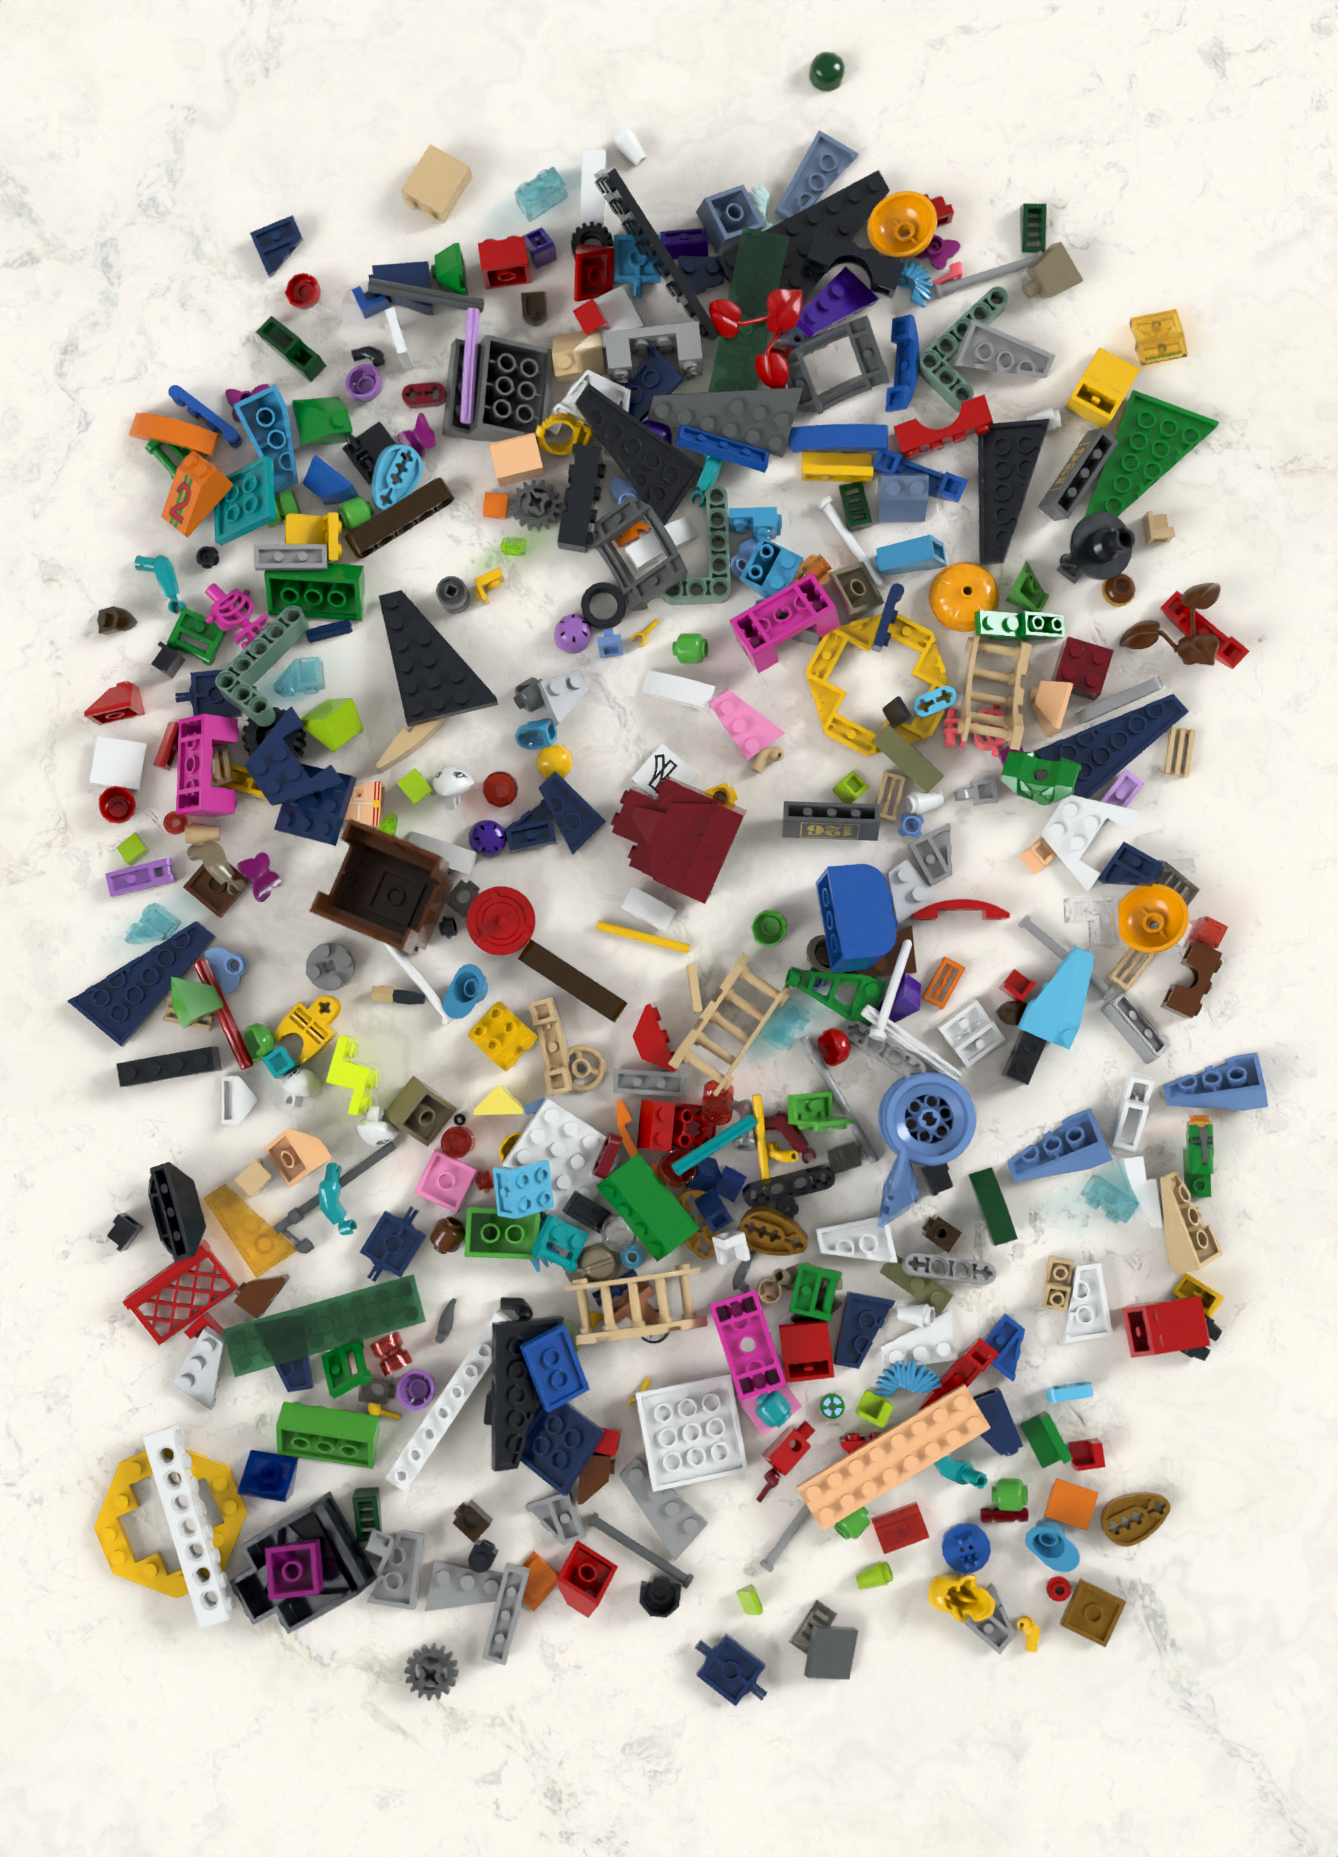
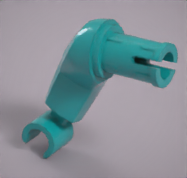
(707, 478)
(165, 575)
(329, 1200)
(960, 1472)

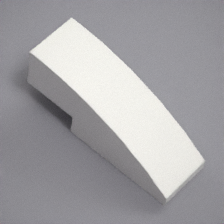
(591, 198)
(648, 549)
(678, 690)
(460, 859)
(1132, 1110)
(1141, 1188)

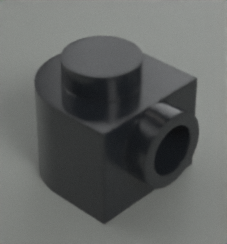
(482, 1556)

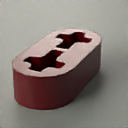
(426, 390)
(607, 1155)

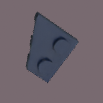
(700, 272)

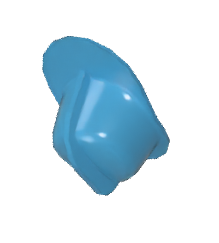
(465, 991)
(1052, 1546)

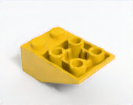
(1102, 388)

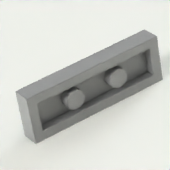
(290, 557)
(649, 1082)

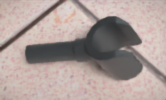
(303, 1246)

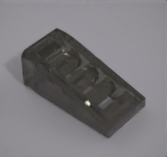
(1165, 874)
(817, 1605)

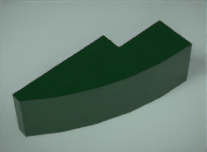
(291, 348)
(992, 1207)

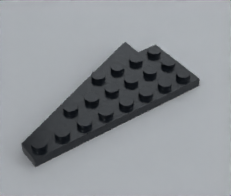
(838, 214)
(649, 244)

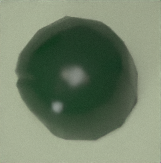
(826, 71)

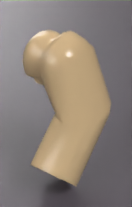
(765, 756)

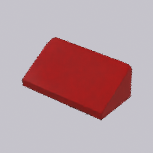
(168, 747)

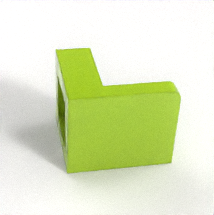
(415, 786)
(874, 1408)

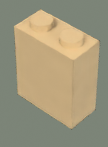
(436, 184)

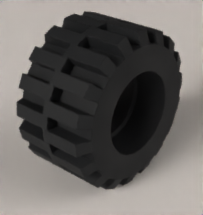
(255, 733)

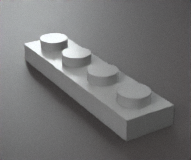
(506, 1613)

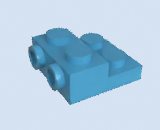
(761, 520)

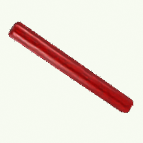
(225, 1017)

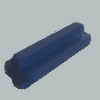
(329, 630)

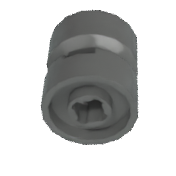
(453, 594)

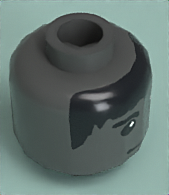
(529, 695)

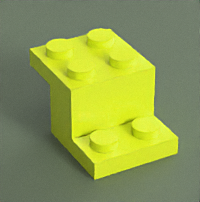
(352, 1075)

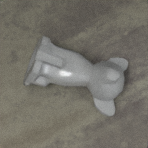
(747, 1141)

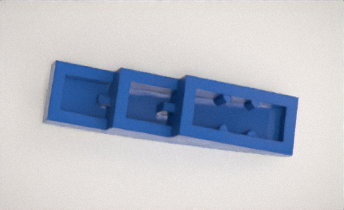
(839, 437)

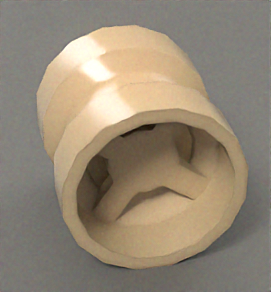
(771, 1293)

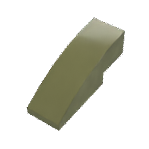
(908, 758)

